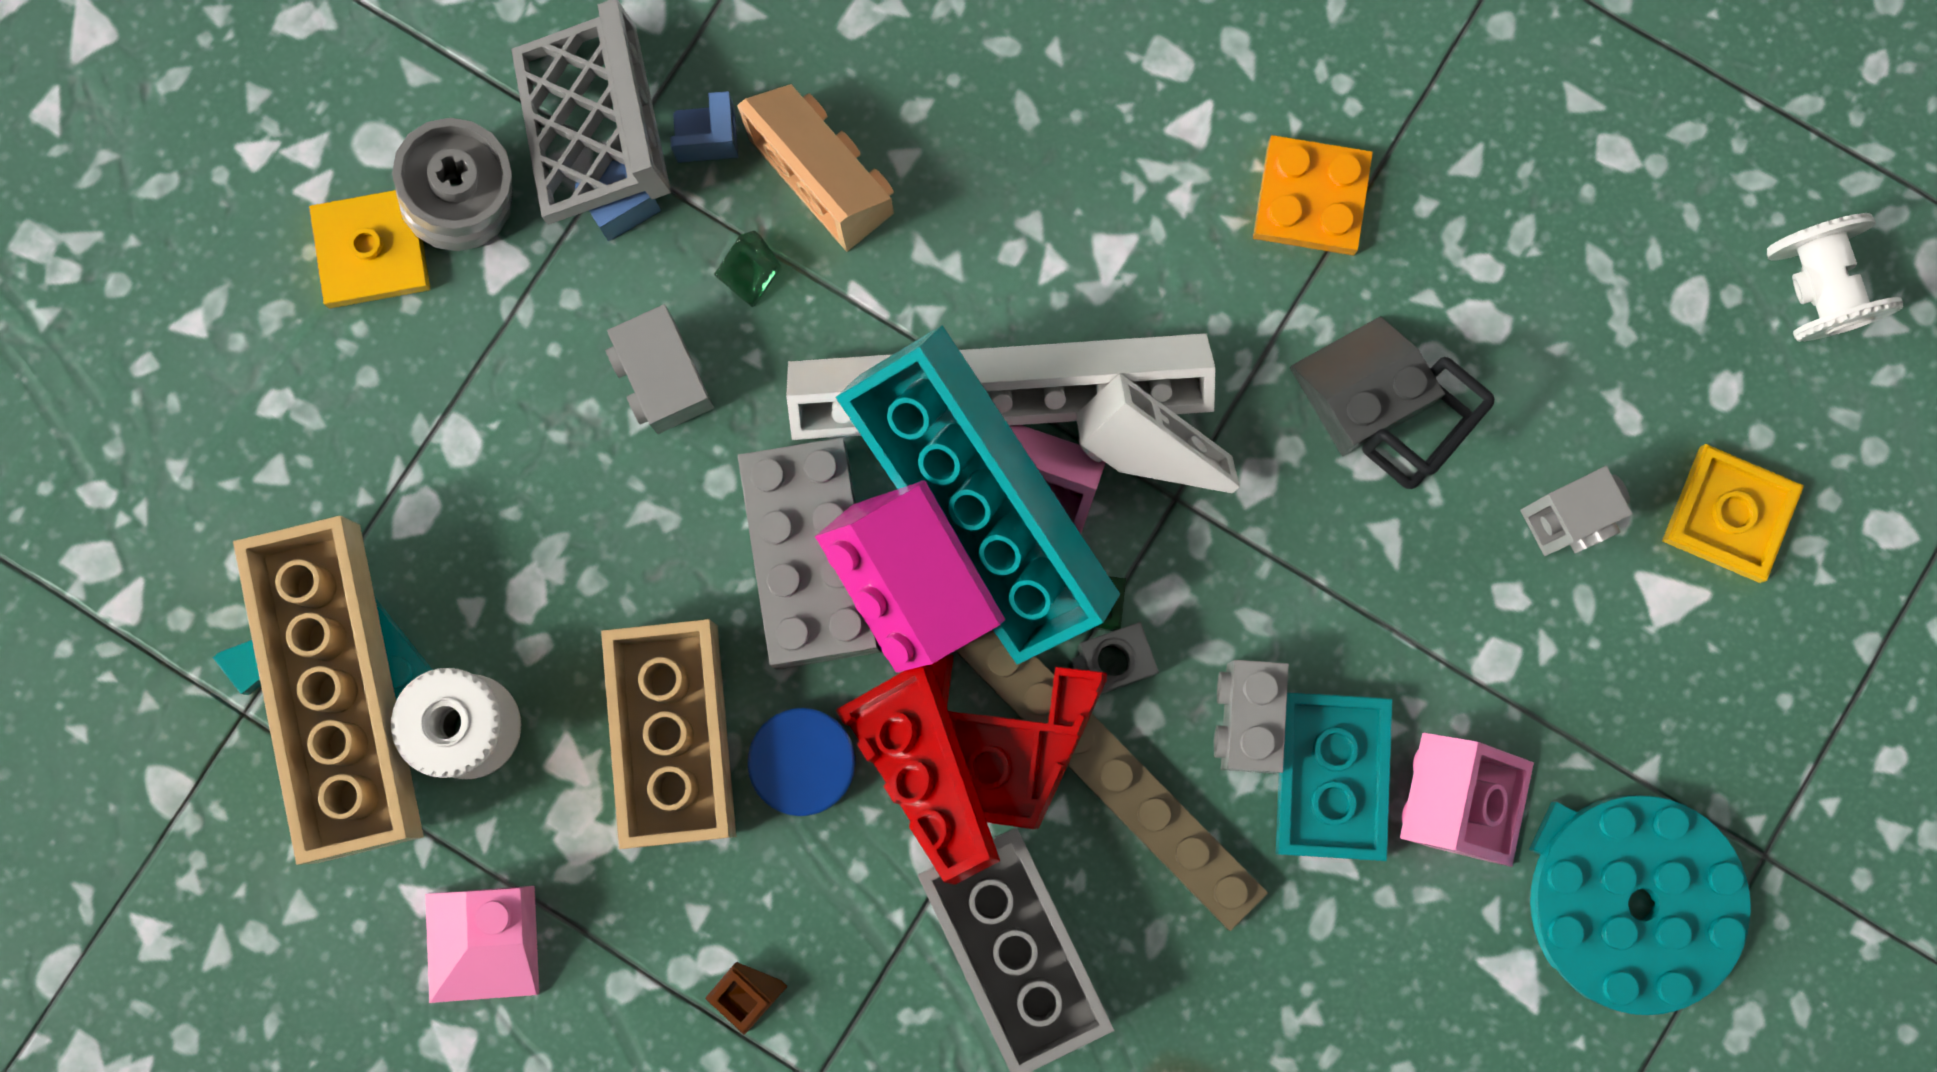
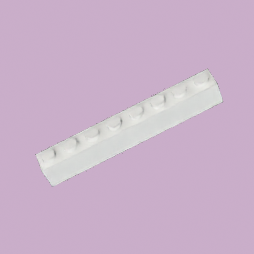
(1026, 381)

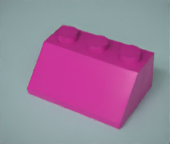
(909, 576)

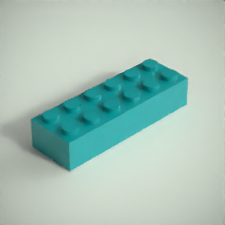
(939, 425)

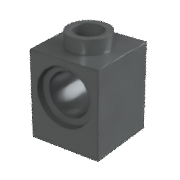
(1132, 643)

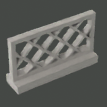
(632, 112)

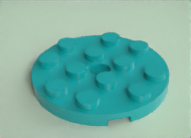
(1686, 938)

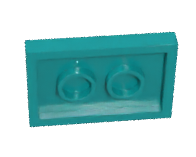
(1335, 777)

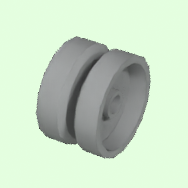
(449, 154)

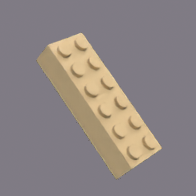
(327, 690)

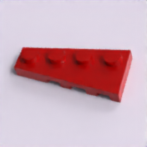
(918, 755)

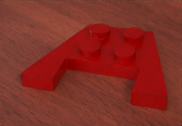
(1023, 761)

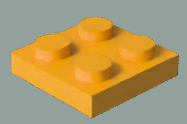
(1312, 195)

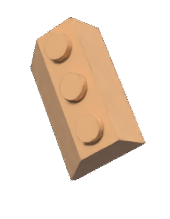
(817, 163)

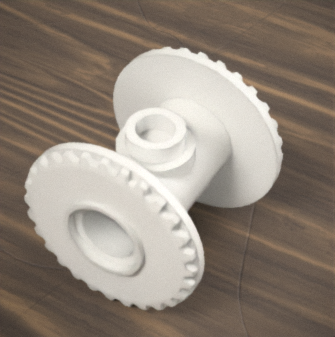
(1825, 277)
(426, 718)

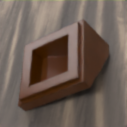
(745, 995)

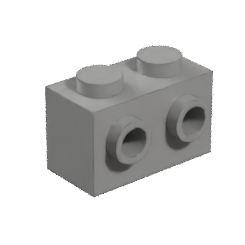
(659, 370)
(1579, 512)
(1253, 716)

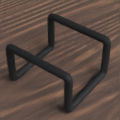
(1451, 441)

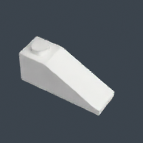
(1150, 440)

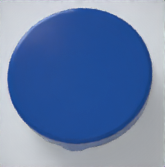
(801, 762)

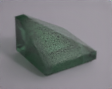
(749, 267)

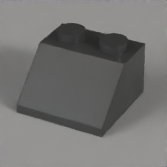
(1367, 383)

